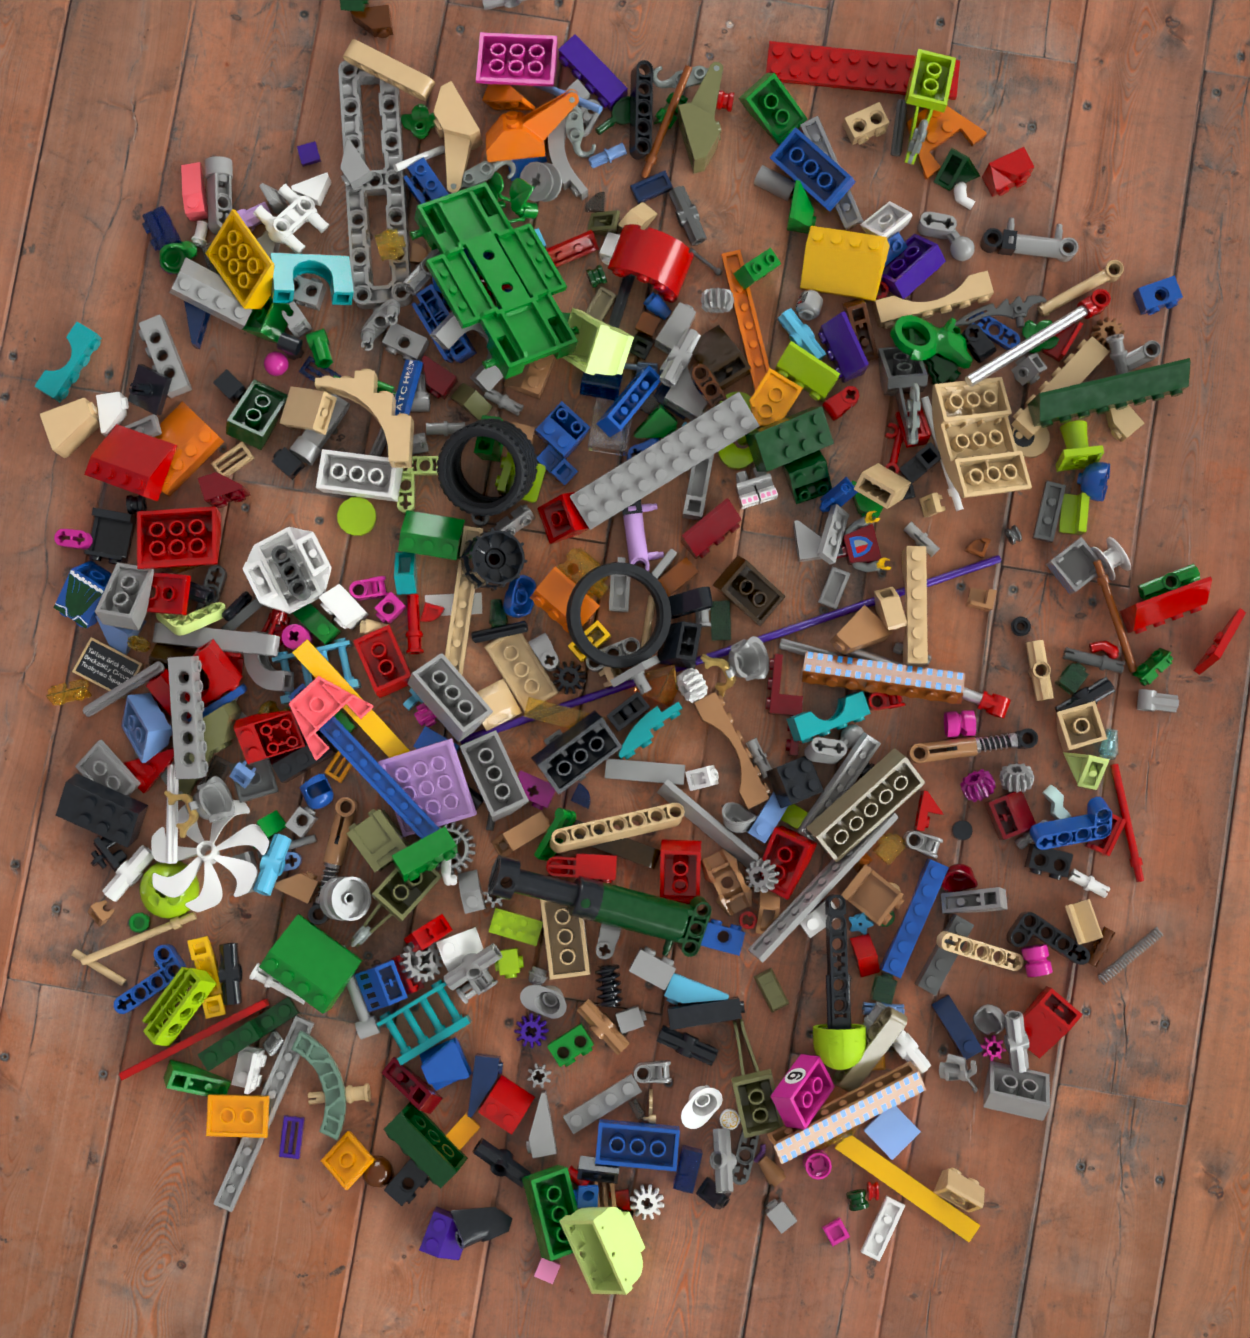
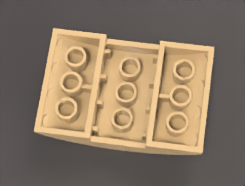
(977, 438)

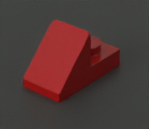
(925, 806)

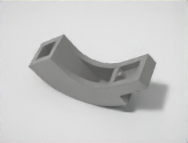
(265, 675)

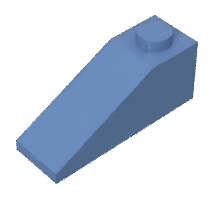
(767, 819)

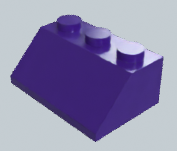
(912, 266)
(843, 347)

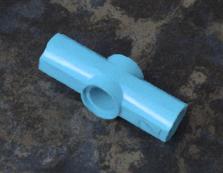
(800, 333)
(272, 864)

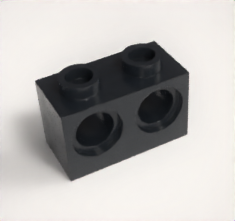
(1049, 857)

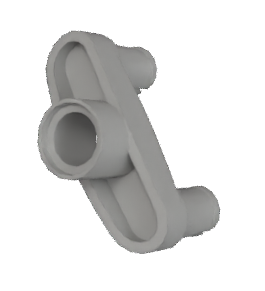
(375, 326)

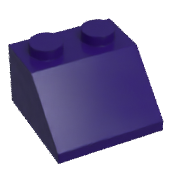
(440, 1236)

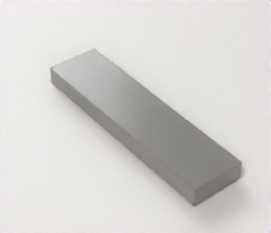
(644, 771)

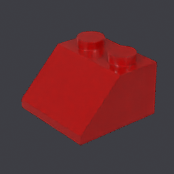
(561, 518)
(506, 1104)

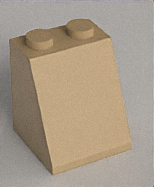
(70, 425)

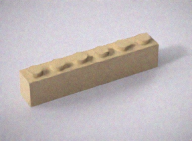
(1073, 373)

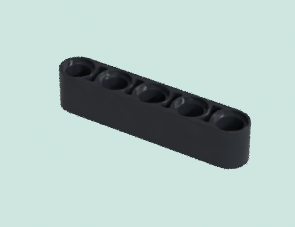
(644, 101)

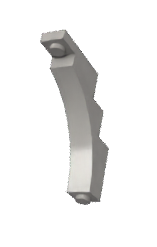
(684, 396)

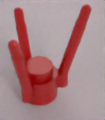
(276, 618)

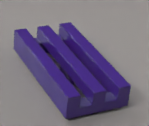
(294, 1119)

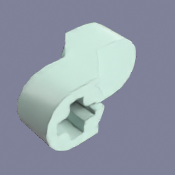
(1056, 799)

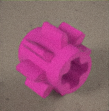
(425, 715)
(994, 1053)

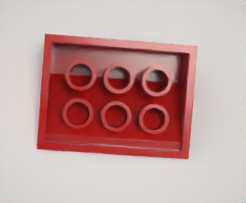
(132, 461)
(178, 537)
(1167, 605)

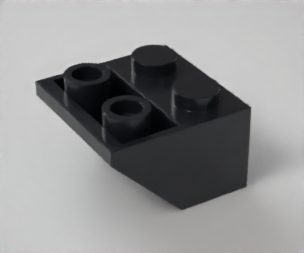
(681, 645)

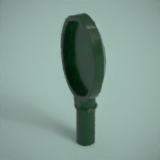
(619, 115)

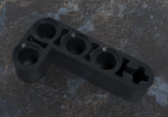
(1051, 940)

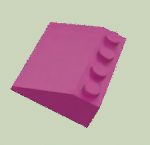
(517, 59)

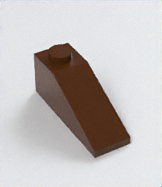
(859, 319)

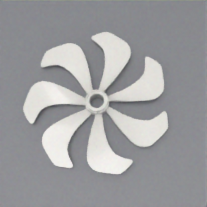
(212, 891)

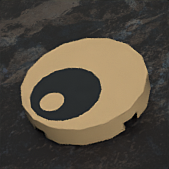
(1035, 445)

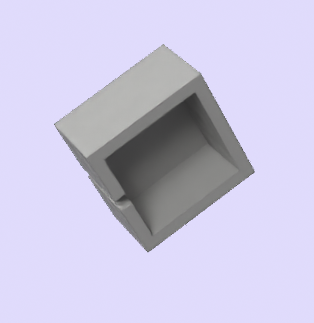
(653, 968)

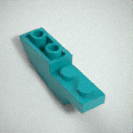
(641, 733)

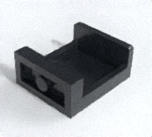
(111, 536)

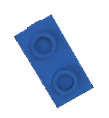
(897, 246)
(838, 495)

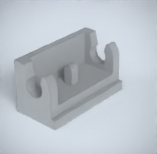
(297, 323)

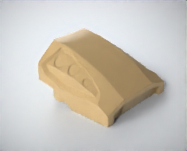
(501, 702)

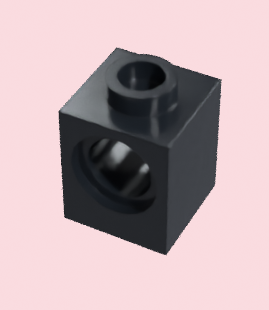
(230, 386)
(288, 463)

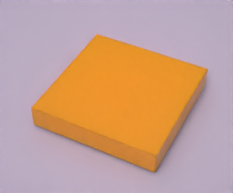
(347, 1160)

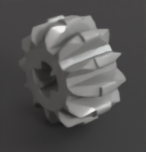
(717, 300)
(1016, 777)
(768, 873)

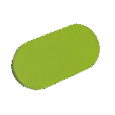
(732, 455)

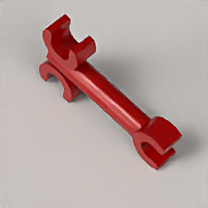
(896, 447)

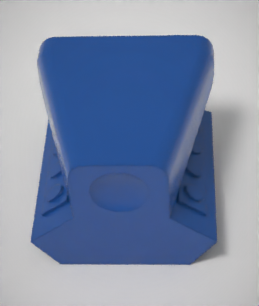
(445, 1064)

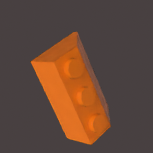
(553, 597)

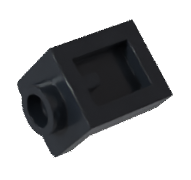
(708, 1193)

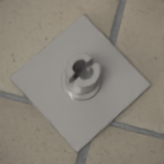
(636, 674)

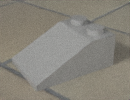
(126, 597)

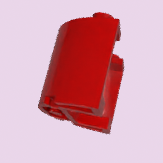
(652, 259)

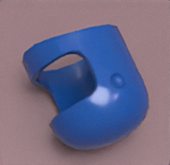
(317, 792)

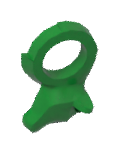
(943, 341)

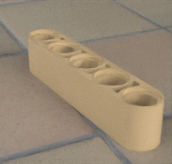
(389, 70)

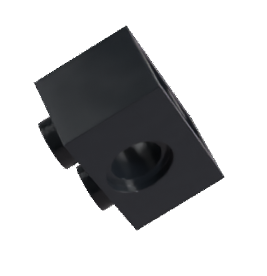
(628, 711)
(397, 1187)

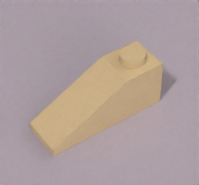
(1123, 422)

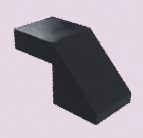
(920, 463)

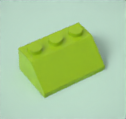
(807, 371)

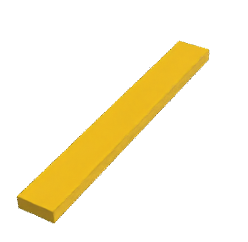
(371, 722)
(908, 1187)

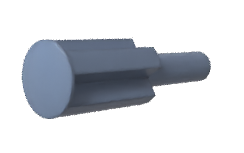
(640, 366)

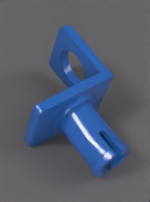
(586, 1196)

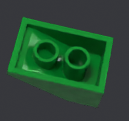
(773, 107)

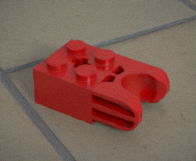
(585, 865)

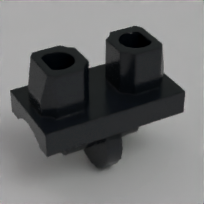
(113, 860)

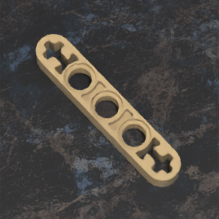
(971, 951)

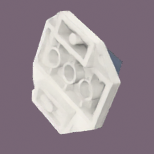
(267, 580)

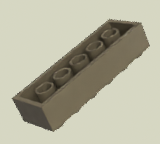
(865, 805)

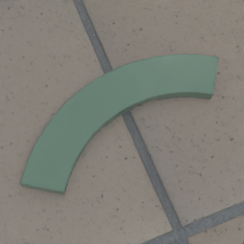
(330, 1079)

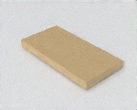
(521, 669)

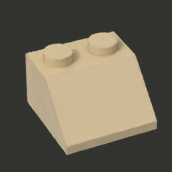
(1079, 726)
(959, 1190)

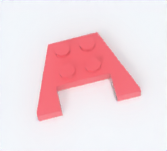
(318, 705)

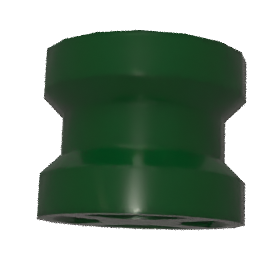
(596, 276)
(857, 1200)

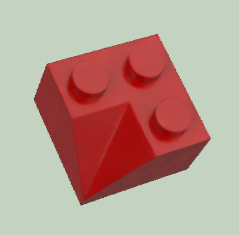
(1008, 172)

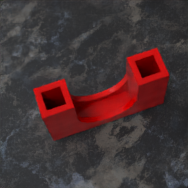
(217, 666)

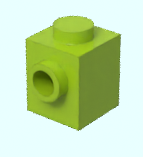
(510, 963)

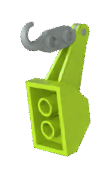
(929, 89)

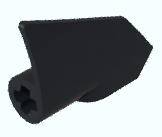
(479, 1225)

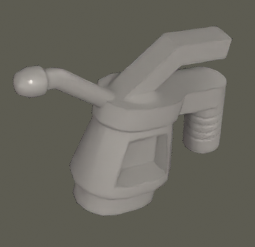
(957, 1069)

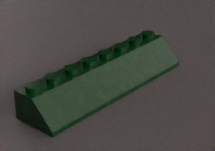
(1110, 393)

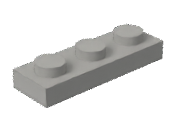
(833, 534)

